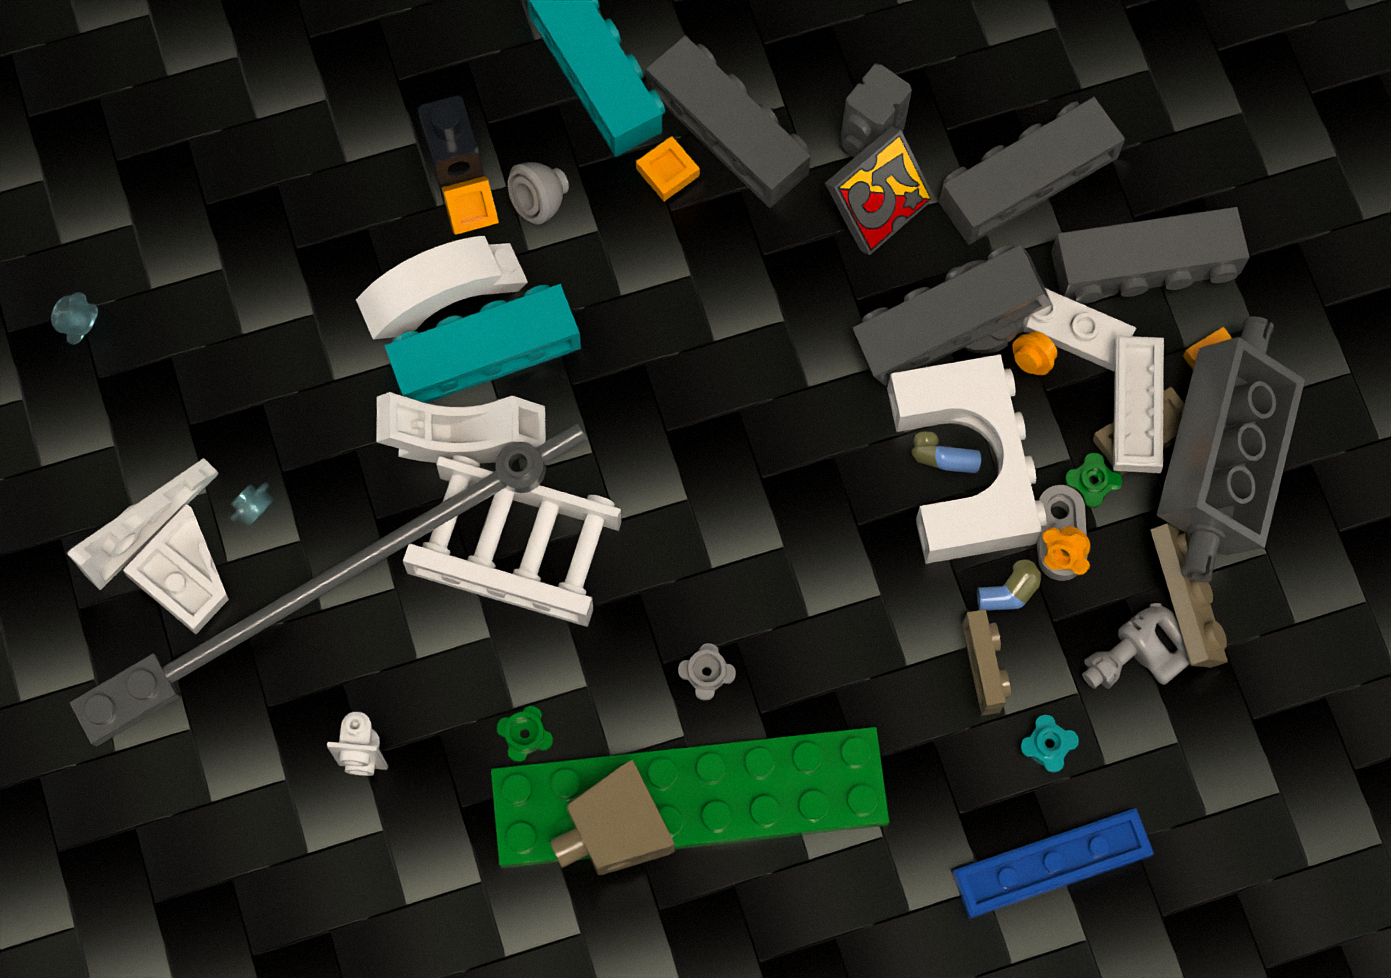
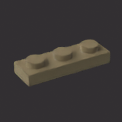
(1191, 600)

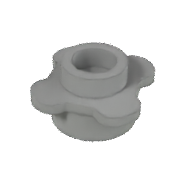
(706, 658)

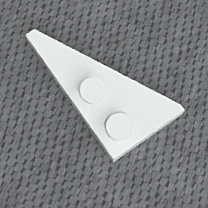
(119, 541)

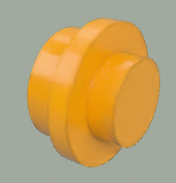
(1034, 353)

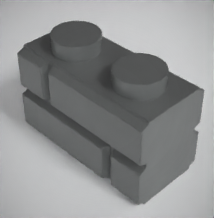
(874, 108)

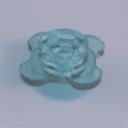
(74, 316)
(251, 504)

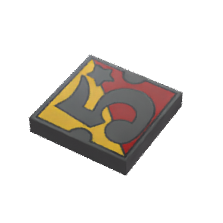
(880, 190)

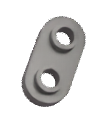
(1073, 504)

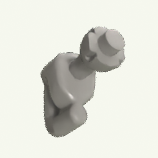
(1141, 641)

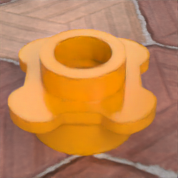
(1070, 540)

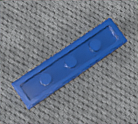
(1052, 863)

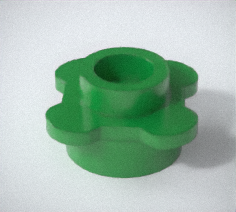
(1093, 493)
(527, 720)

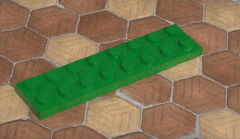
(706, 792)

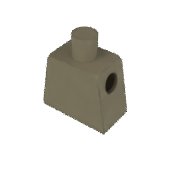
(614, 825)

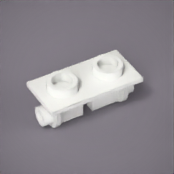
(358, 746)

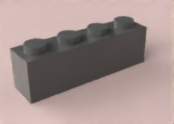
(729, 121)
(1030, 170)
(1150, 255)
(952, 314)

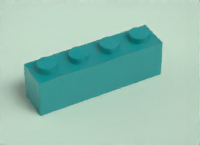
(599, 71)
(484, 345)

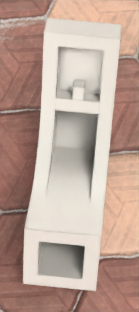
(436, 279)
(473, 432)

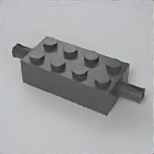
(1230, 448)

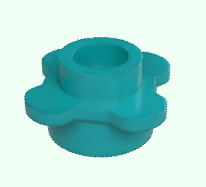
(1052, 757)

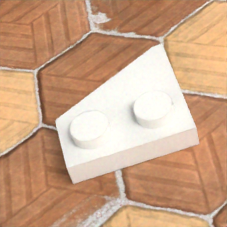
(180, 572)

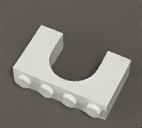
(978, 397)

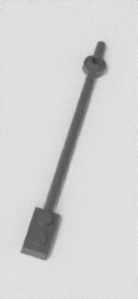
(150, 684)

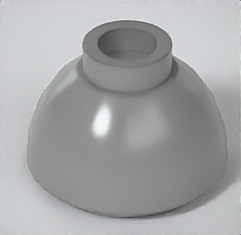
(536, 191)

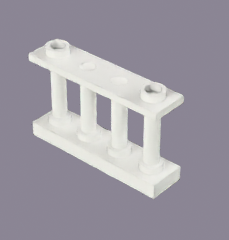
(524, 585)

